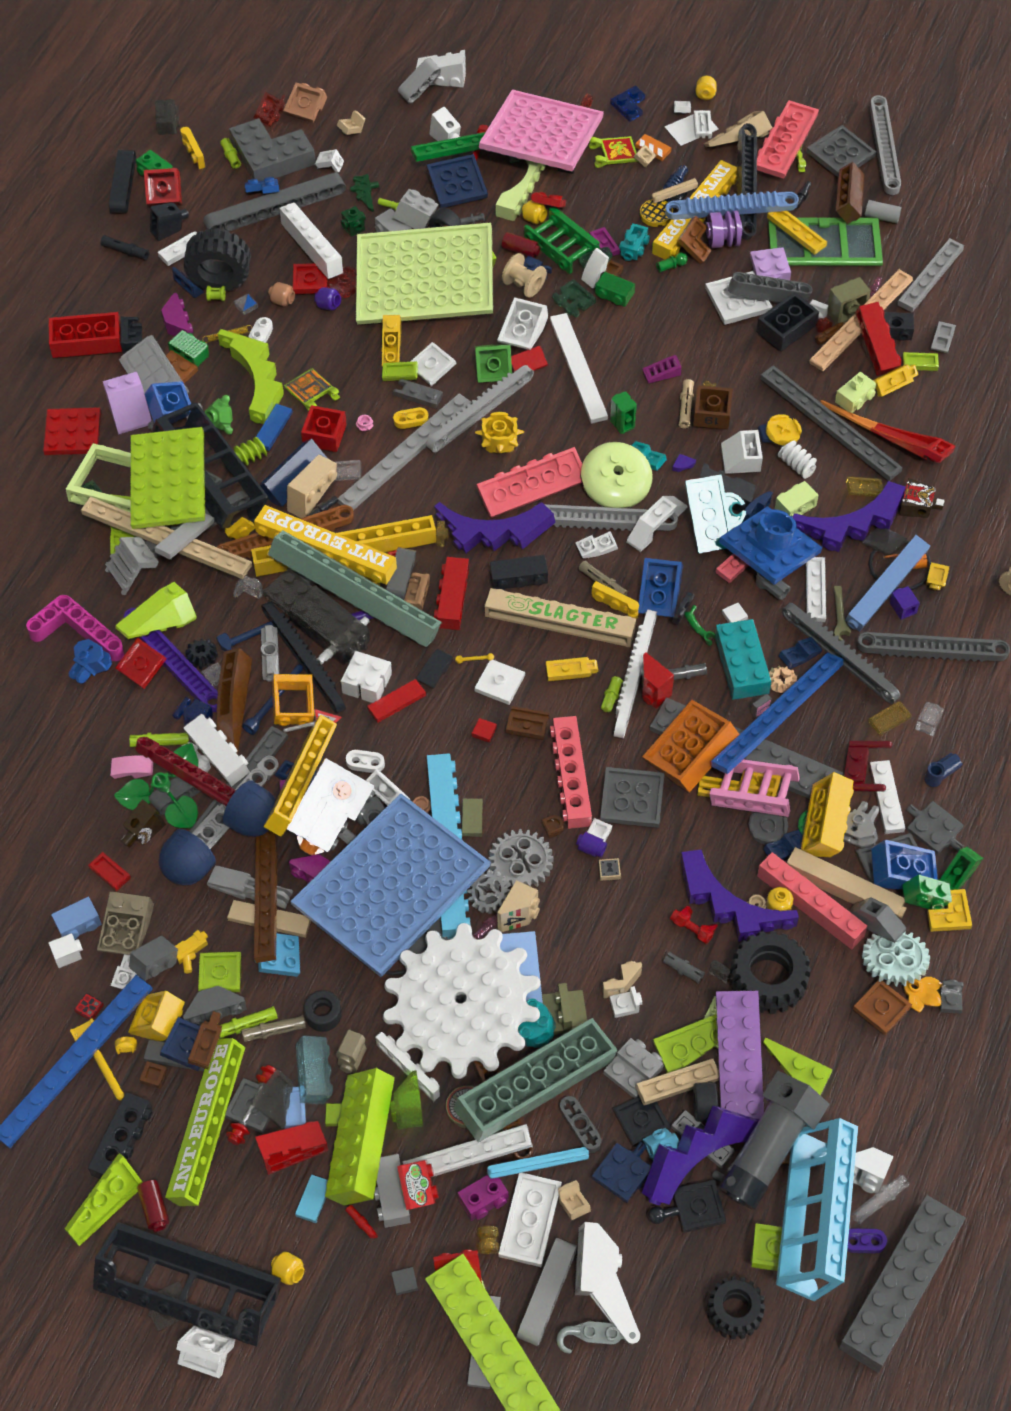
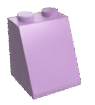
(127, 402)

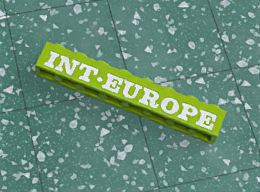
(205, 1124)

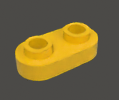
(410, 418)

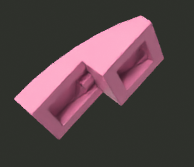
(131, 765)

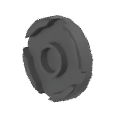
(767, 827)

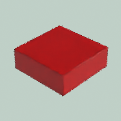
(484, 730)

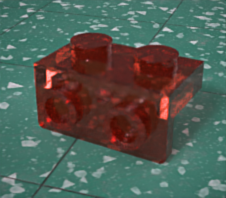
(269, 108)

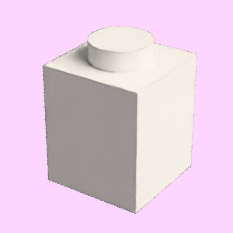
(66, 950)

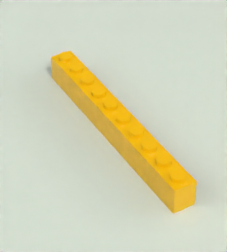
(380, 537)

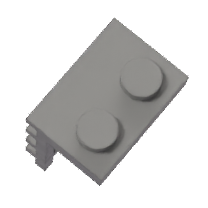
(135, 555)

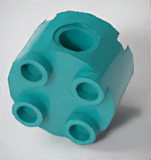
(541, 1031)

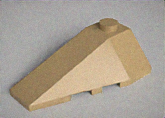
(756, 118)

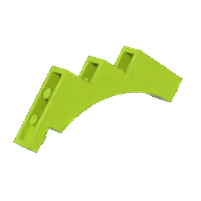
(253, 357)

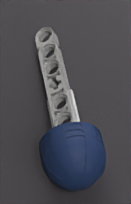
(188, 855)

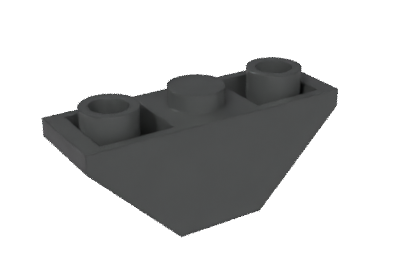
(879, 918)
(214, 999)

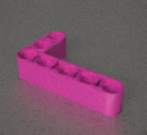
(66, 610)

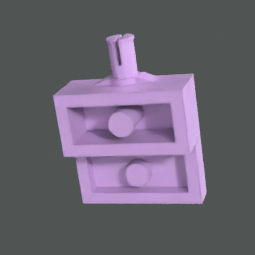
(771, 263)

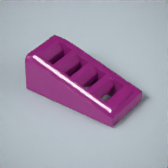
(673, 369)

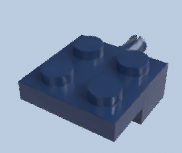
(623, 1171)

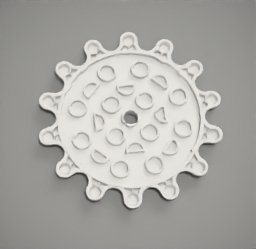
(465, 1030)

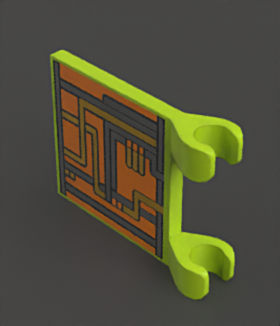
(310, 387)

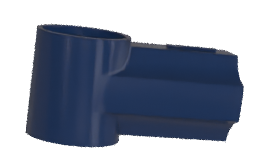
(942, 769)

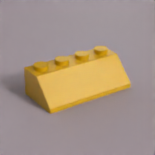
(827, 816)

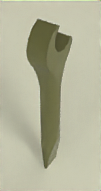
(841, 628)

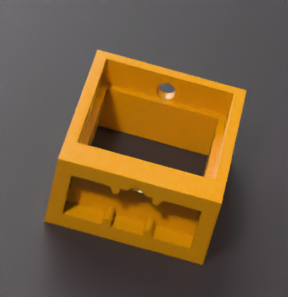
(292, 682)

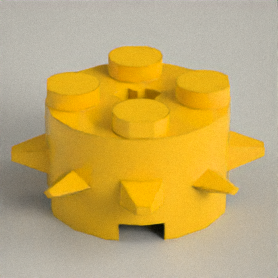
(499, 432)

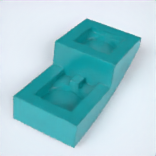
(654, 458)

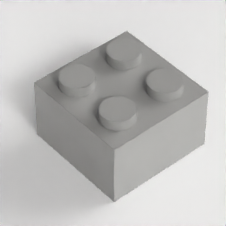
(415, 210)

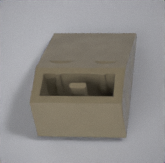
(125, 923)

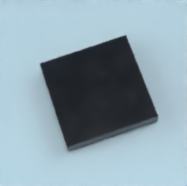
(640, 1120)

